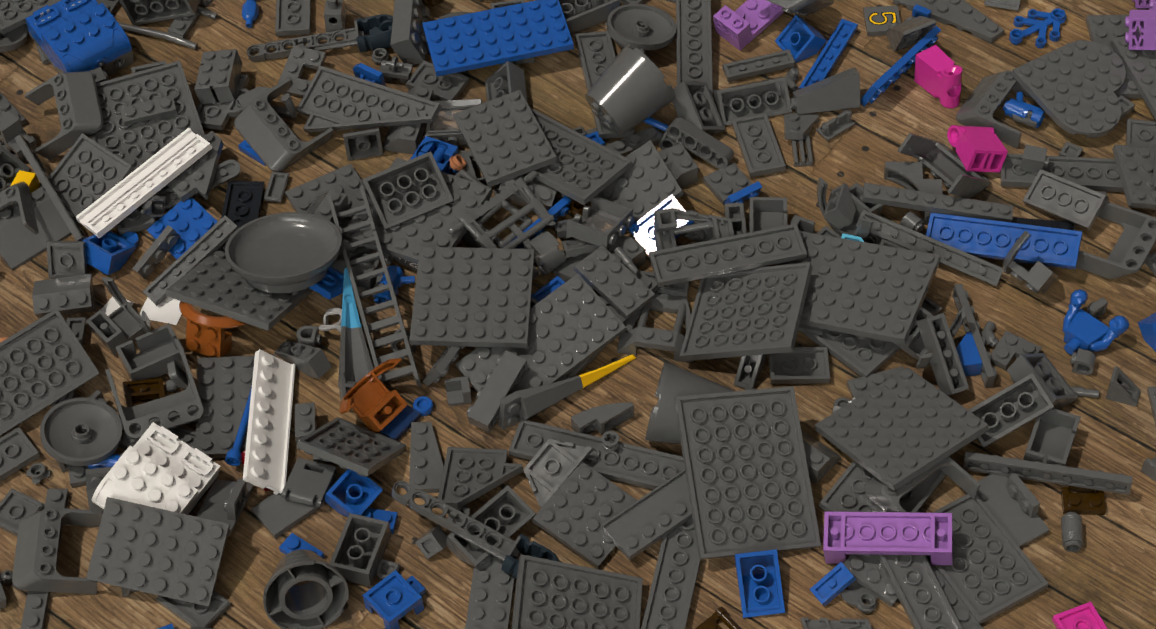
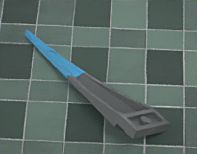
(354, 355)

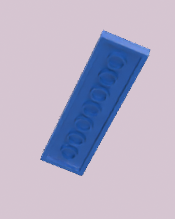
(995, 239)

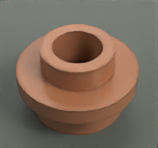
(457, 162)

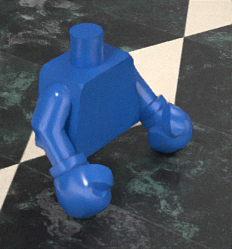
(1087, 332)

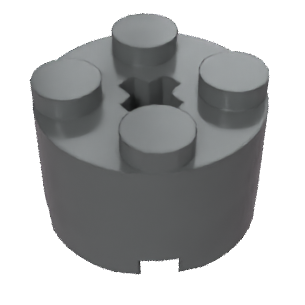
(546, 252)

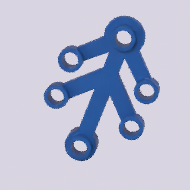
(1056, 18)

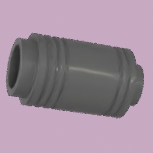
(1072, 532)

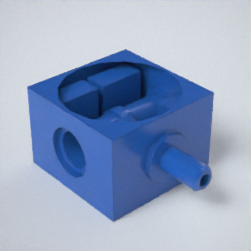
(441, 152)

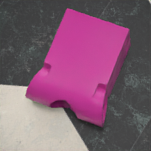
(939, 76)
(978, 148)

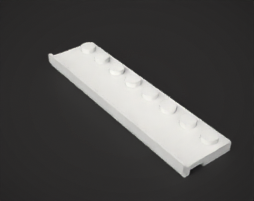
(143, 182)
(269, 422)

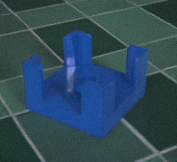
(393, 599)

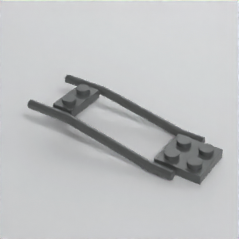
(177, 30)

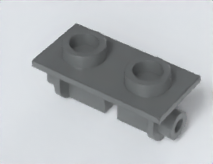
(836, 125)

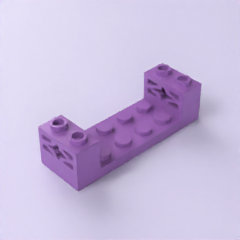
(746, 22)
(1147, 25)
(888, 535)

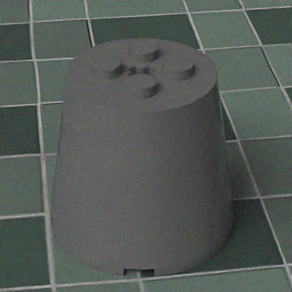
(629, 91)
(674, 383)

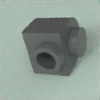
(912, 222)
(309, 336)
(1083, 362)

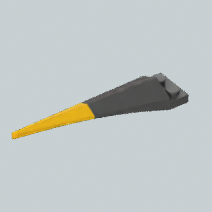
(532, 401)

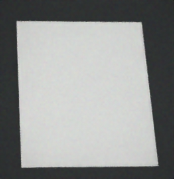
(166, 311)

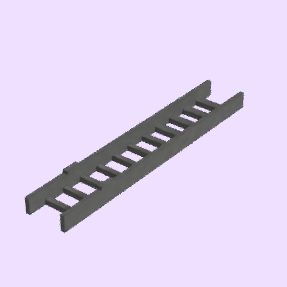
(385, 323)

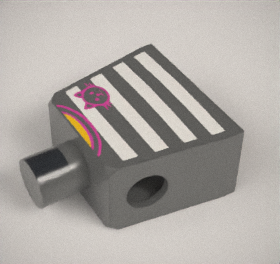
(335, 9)

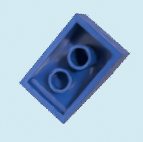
(759, 583)

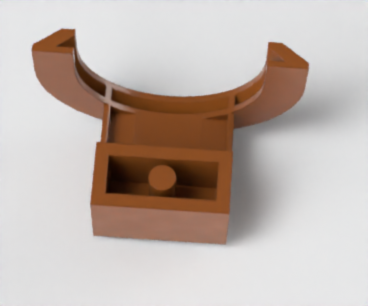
(207, 333)
(372, 400)

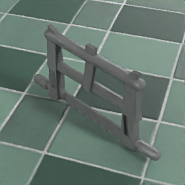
(533, 203)

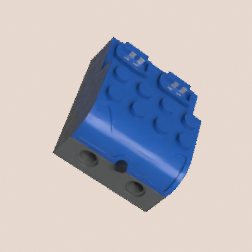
(80, 37)

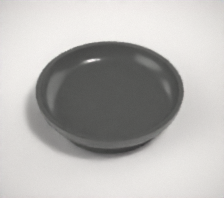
(284, 251)

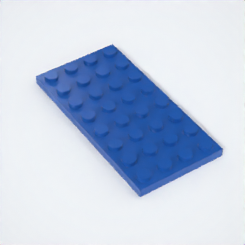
(497, 36)

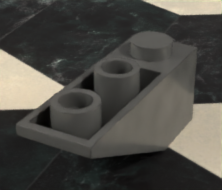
(305, 357)

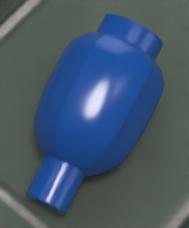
(250, 12)

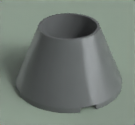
(305, 605)

